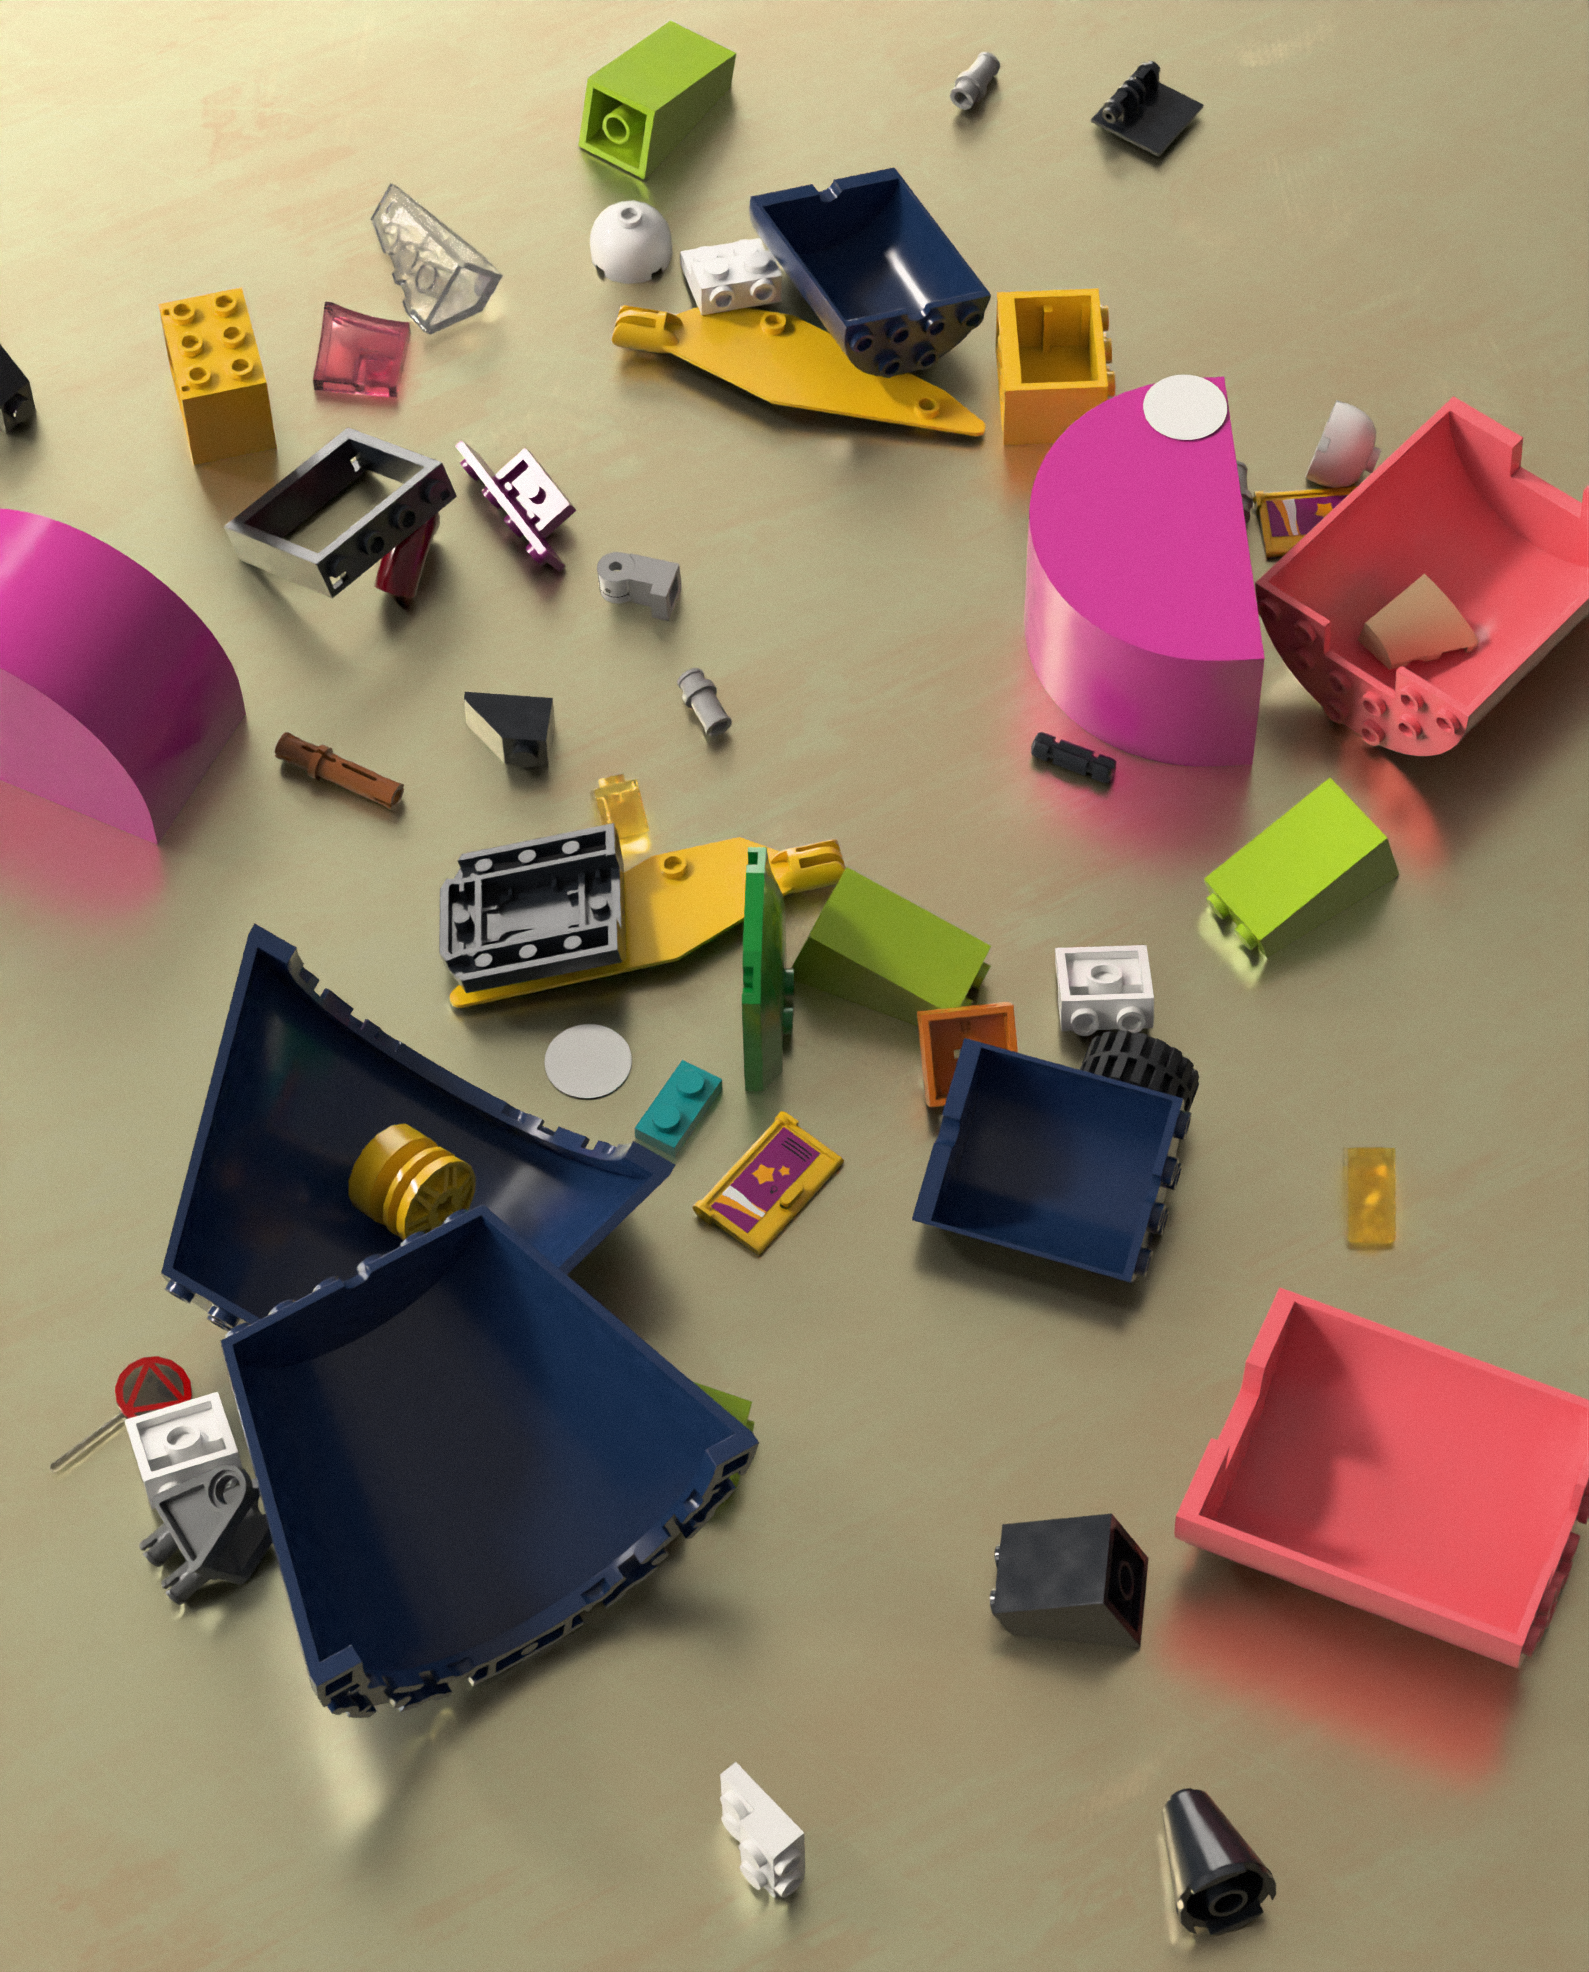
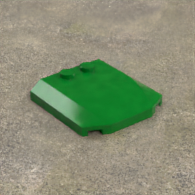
(764, 974)

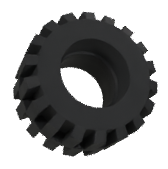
(1144, 1063)

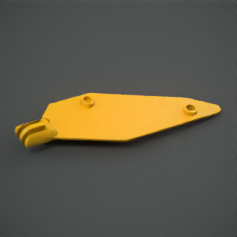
(791, 366)
(683, 903)

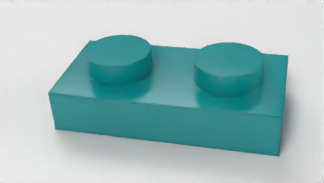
(678, 1108)

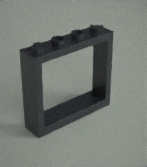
(262, 525)

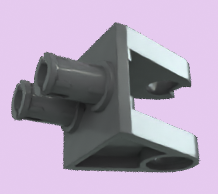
(214, 1529)

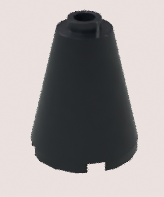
(1212, 1867)

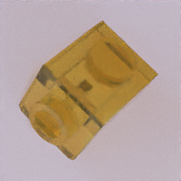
(620, 804)

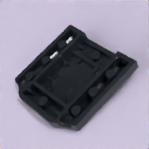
(534, 909)

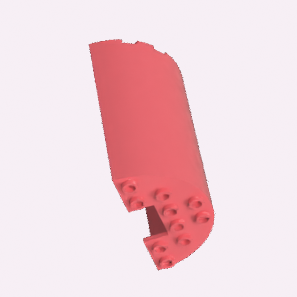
(1483, 532)
(1397, 1479)

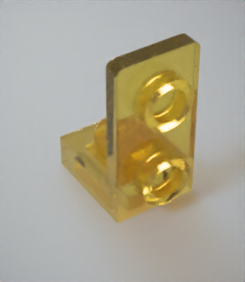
(1370, 1194)

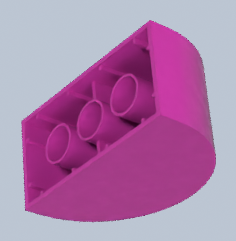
(1145, 588)
(104, 680)

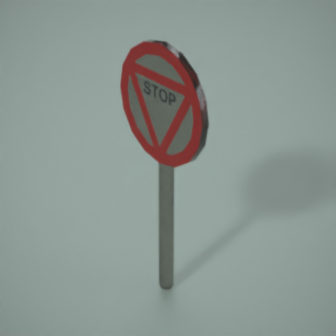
(140, 1389)

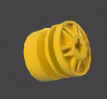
(409, 1181)

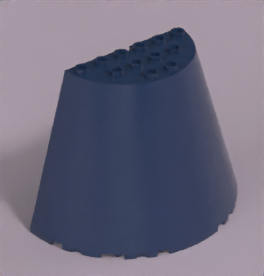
(296, 1105)
(464, 1461)

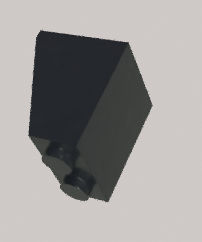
(1071, 1581)

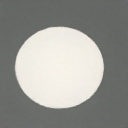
(1185, 407)
(588, 1061)

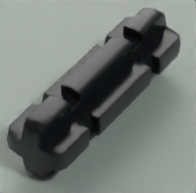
(1073, 757)

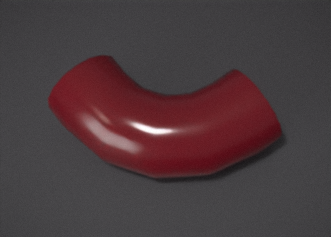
(403, 566)

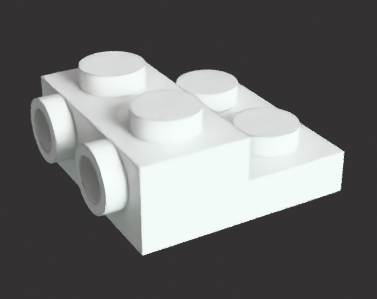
(732, 276)
(1104, 989)
(182, 1443)
(769, 1840)

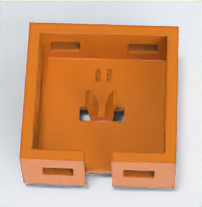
(944, 1031)

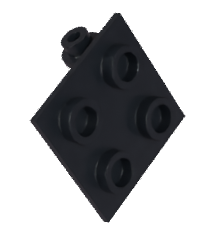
(1147, 111)

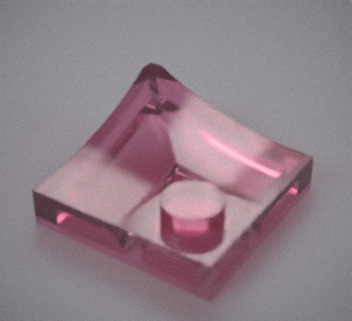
(360, 353)

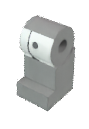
(640, 581)

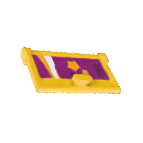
(1292, 514)
(777, 1170)

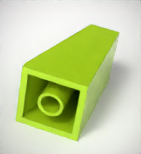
(653, 97)
(1301, 871)
(889, 953)

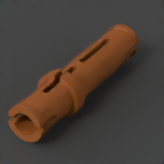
(323, 763)

